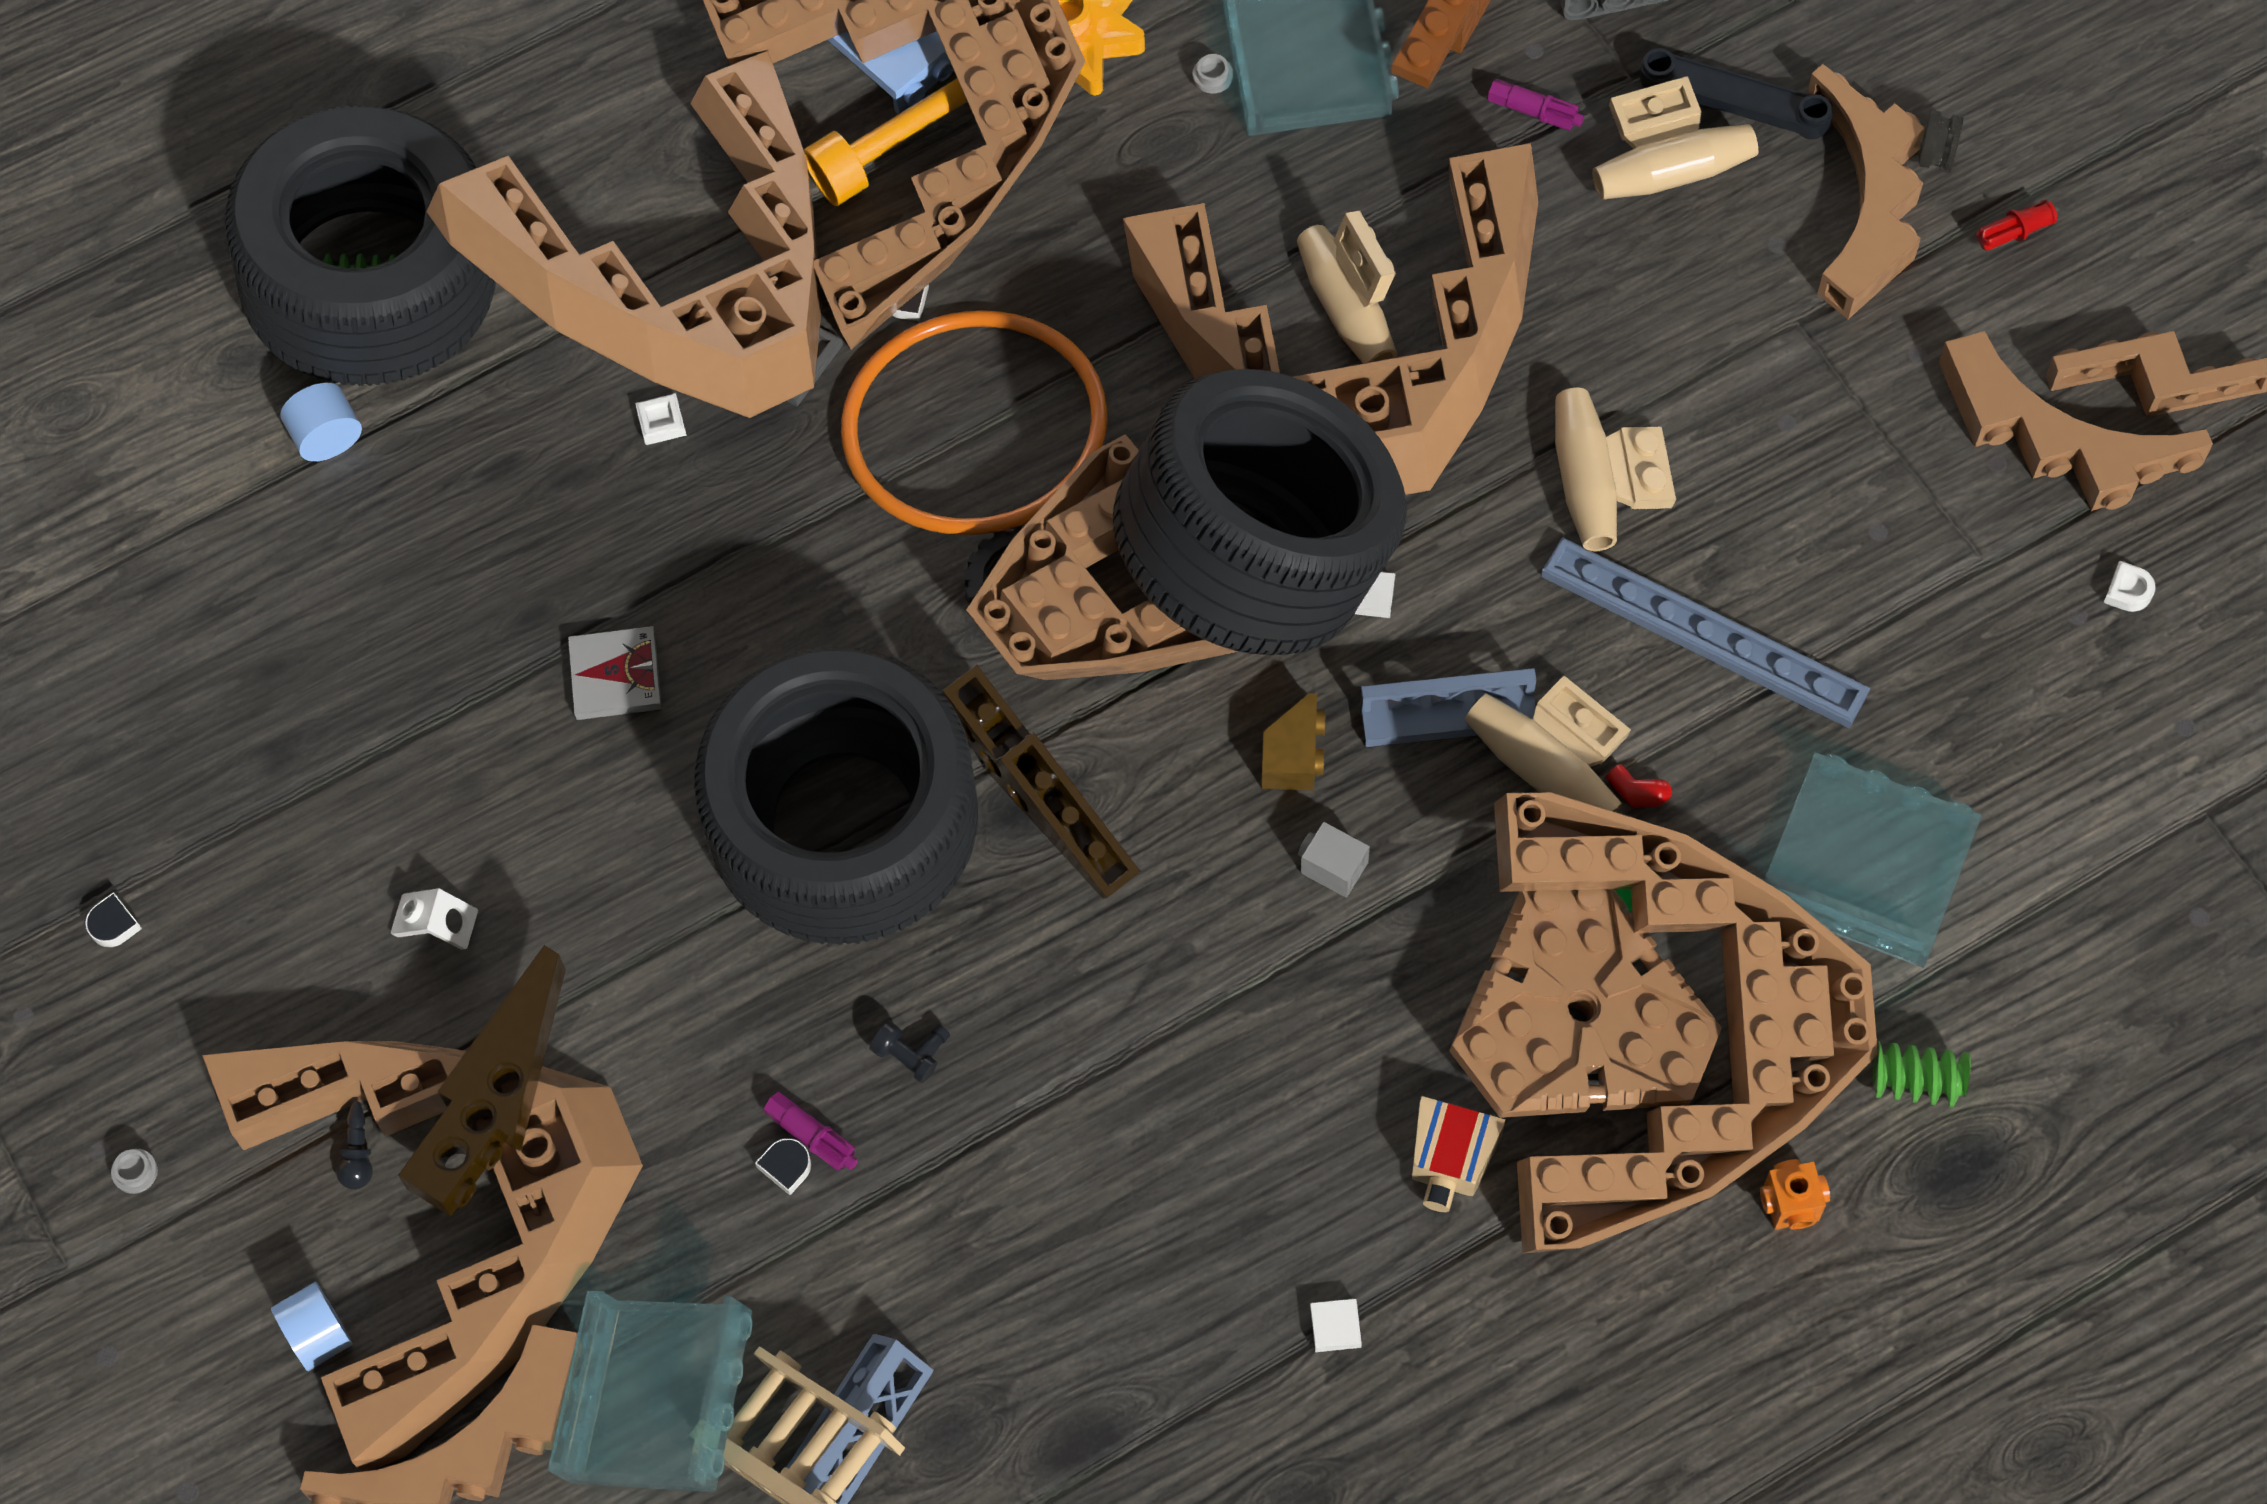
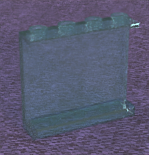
(1309, 62)
(1872, 857)
(651, 1393)

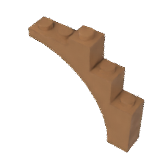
(1887, 190)
(2053, 442)
(478, 1455)

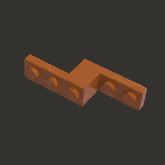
(1440, 28)

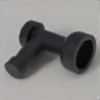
(918, 1060)

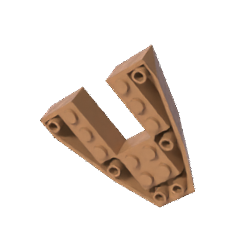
(1049, 609)

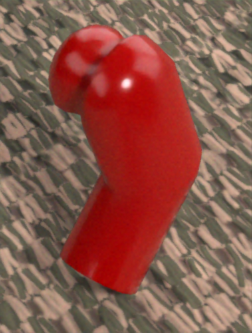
(1639, 793)

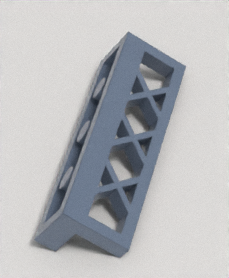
(1438, 706)
(862, 1389)

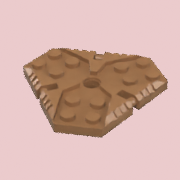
(1578, 952)

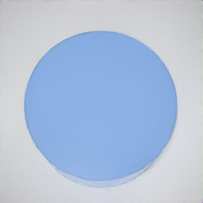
(320, 421)
(311, 1326)

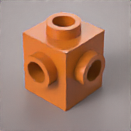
(1791, 1208)

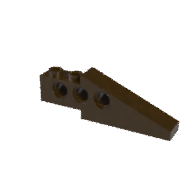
(1038, 783)
(505, 1050)

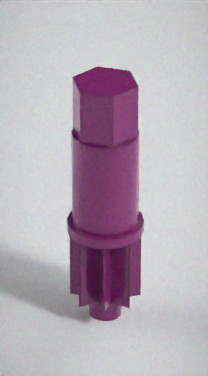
(1543, 107)
(816, 1136)

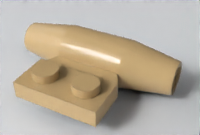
(1667, 143)
(1350, 280)
(1603, 470)
(1555, 745)

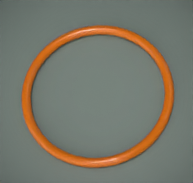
(938, 325)

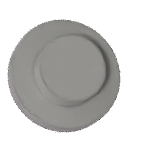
(1212, 74)
(134, 1171)

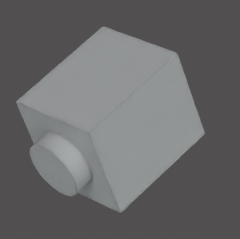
(1333, 859)

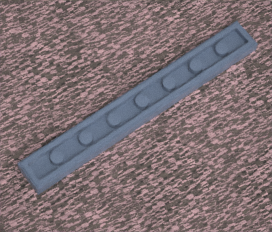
(1706, 632)

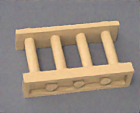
(789, 1483)

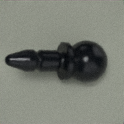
(354, 1168)

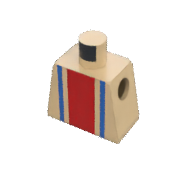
(1452, 1150)

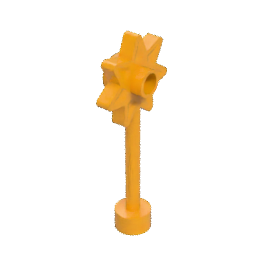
(1099, 34)

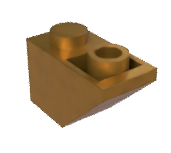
(1291, 750)

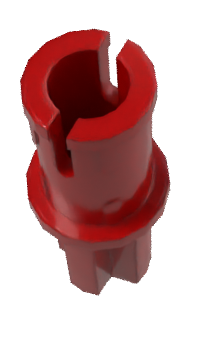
(2017, 225)

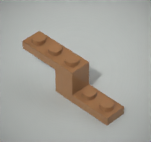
(2158, 373)

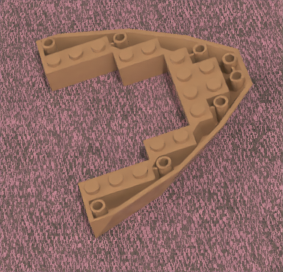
(1015, 73)
(729, 344)
(1412, 402)
(1792, 1005)
(557, 1187)

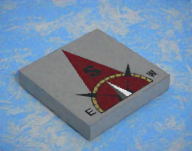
(615, 673)

